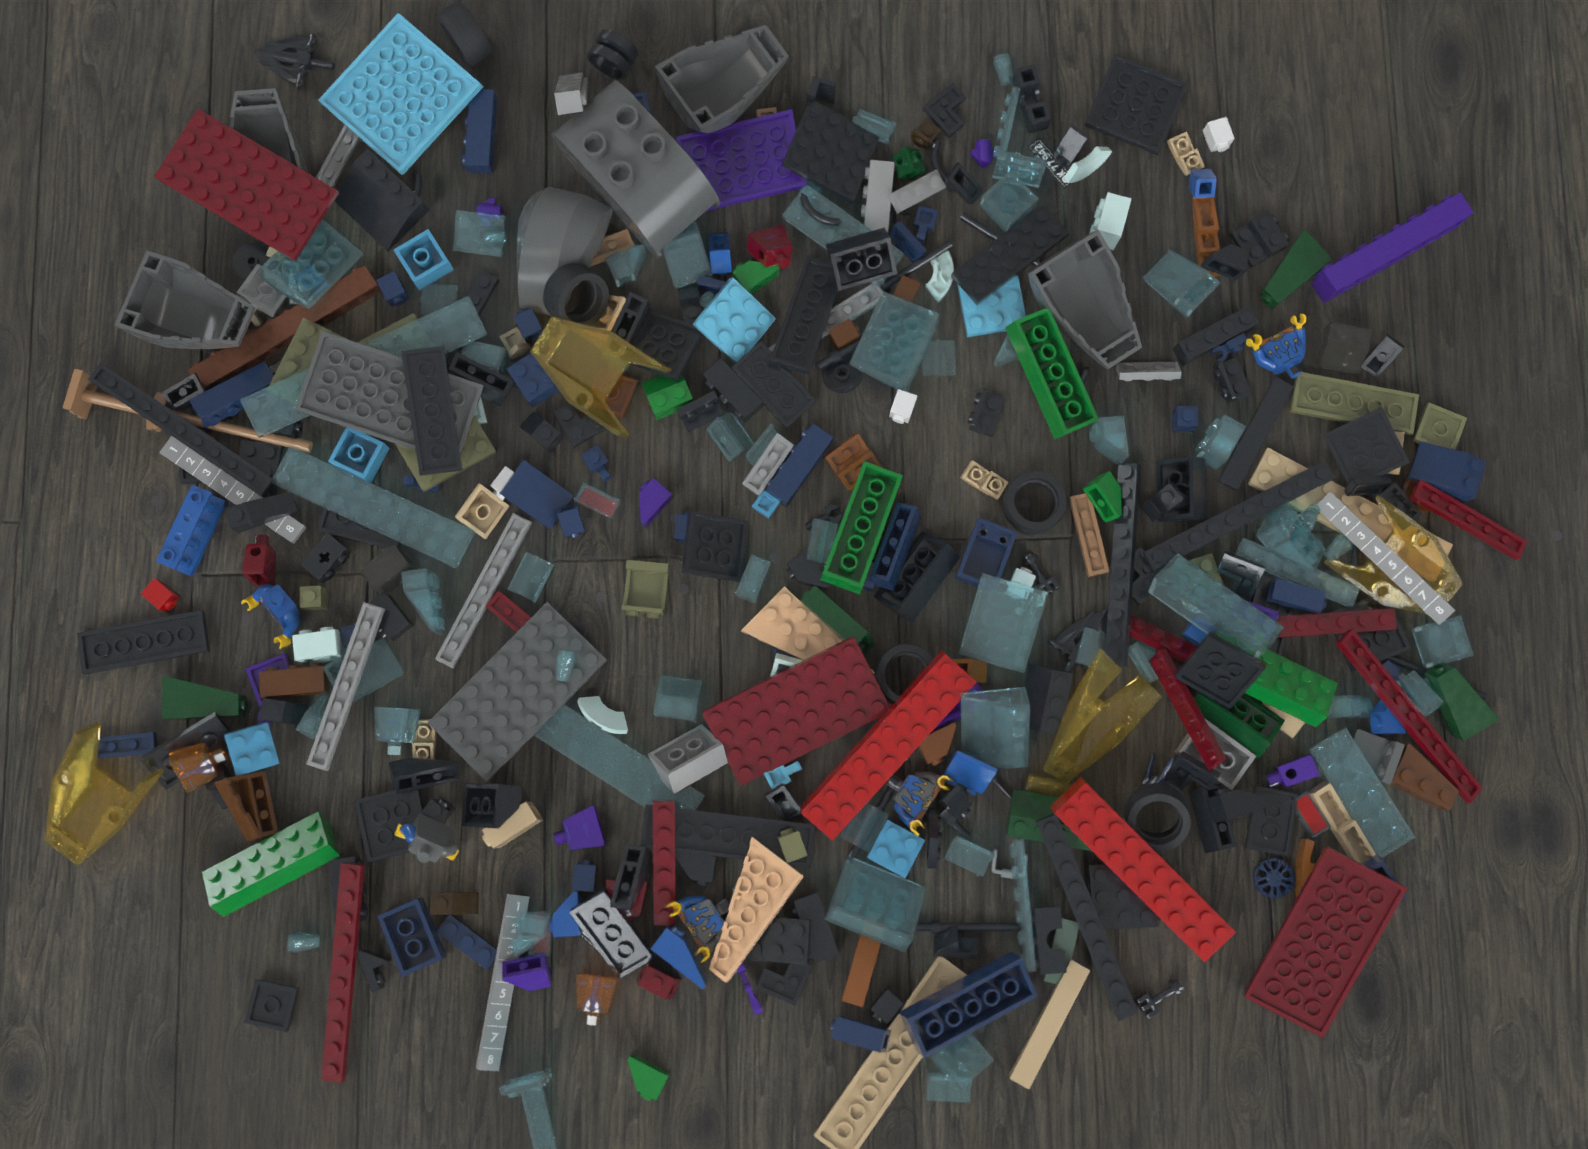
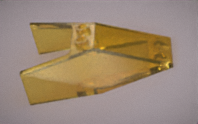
(587, 365)
(1417, 549)
(1095, 725)
(88, 802)

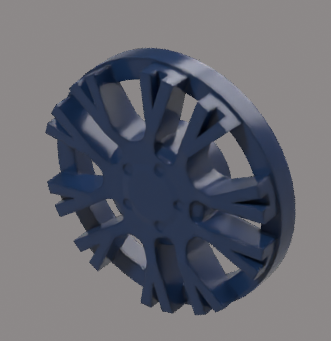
(1273, 878)

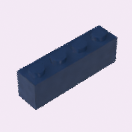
(480, 132)
(225, 398)
(800, 464)
(895, 546)

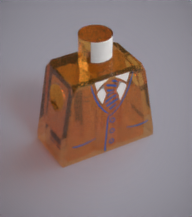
(195, 765)
(595, 995)

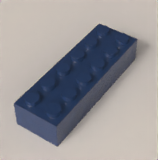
(968, 1004)

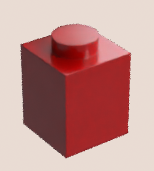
(160, 595)

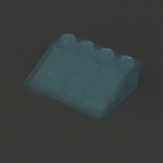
(316, 269)
(895, 341)
(1003, 622)
(996, 726)
(876, 904)

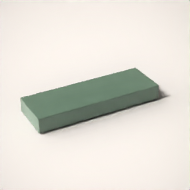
(1064, 940)

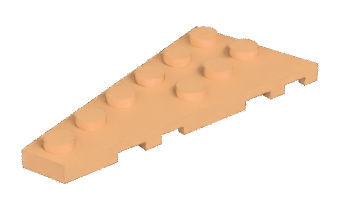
(757, 898)

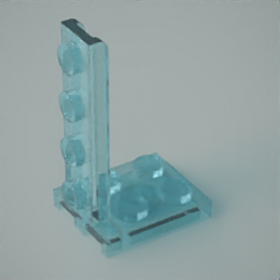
(1026, 168)
(479, 233)
(535, 1105)

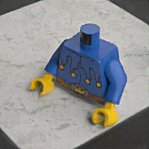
(1282, 350)
(279, 607)

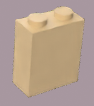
(517, 824)

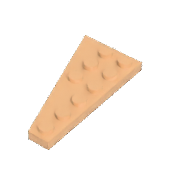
(791, 627)

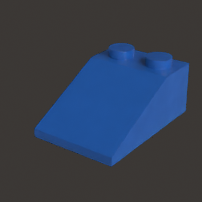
(968, 773)
(677, 951)

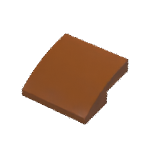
(848, 459)

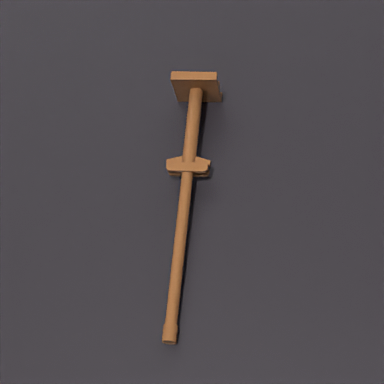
(82, 395)

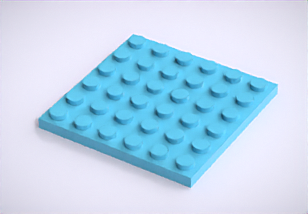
(400, 93)

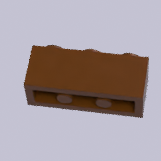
(293, 681)

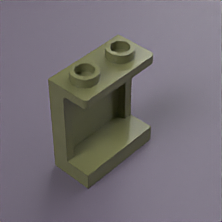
(645, 588)

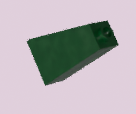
(1297, 267)
(836, 619)
(195, 701)
(1462, 706)

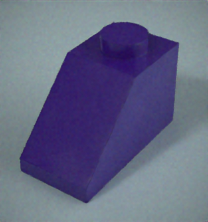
(652, 500)
(527, 972)

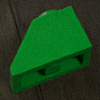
(754, 275)
(1105, 496)
(647, 1077)

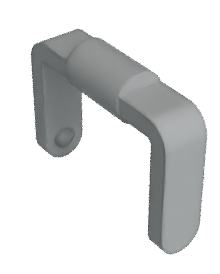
(1006, 873)

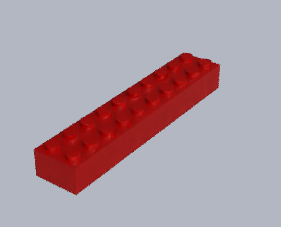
(887, 745)
(1142, 869)

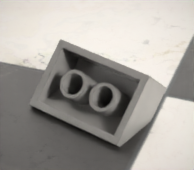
(688, 758)

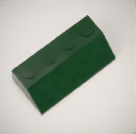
(1245, 722)
(1026, 809)

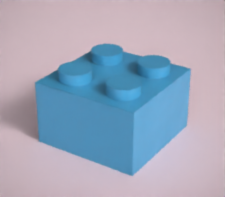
(423, 259)
(359, 454)
(251, 748)
(895, 848)

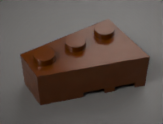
(1422, 780)
(250, 804)

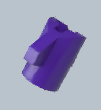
(983, 153)
(489, 207)

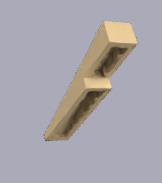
(1342, 826)
(1048, 1024)

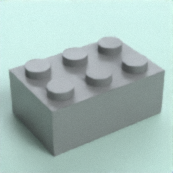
(1236, 761)

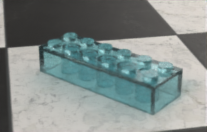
(1214, 607)

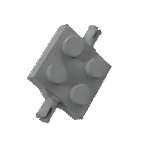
(260, 294)

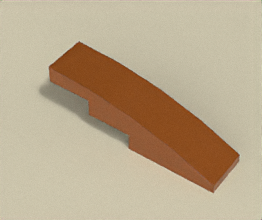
(1205, 229)
(1303, 864)
(861, 971)

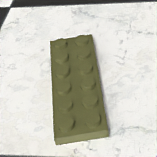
(1349, 400)

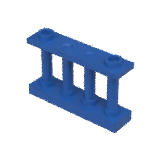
(191, 531)

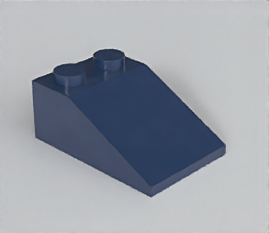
(1448, 470)

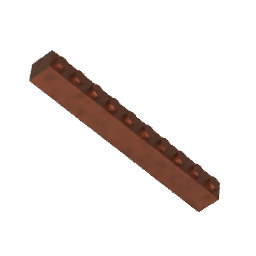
(279, 332)

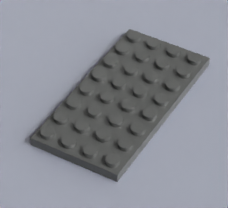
(369, 392)
(515, 693)

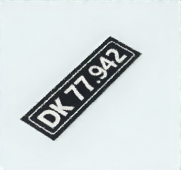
(1042, 151)

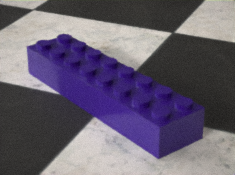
(1392, 247)

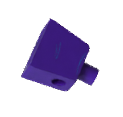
(1301, 767)
(582, 830)

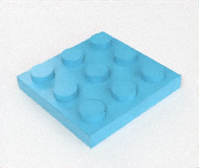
(995, 311)
(734, 320)

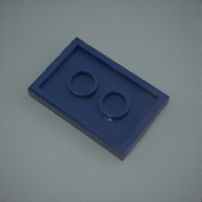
(535, 494)

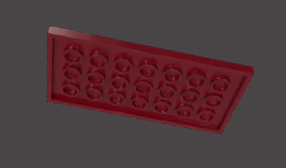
(246, 184)
(797, 710)
(1324, 941)

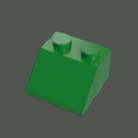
(666, 395)

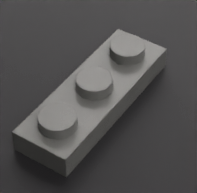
(917, 191)
(1148, 371)
(767, 464)

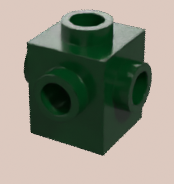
(908, 163)

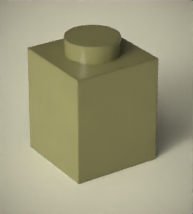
(313, 598)
(791, 845)

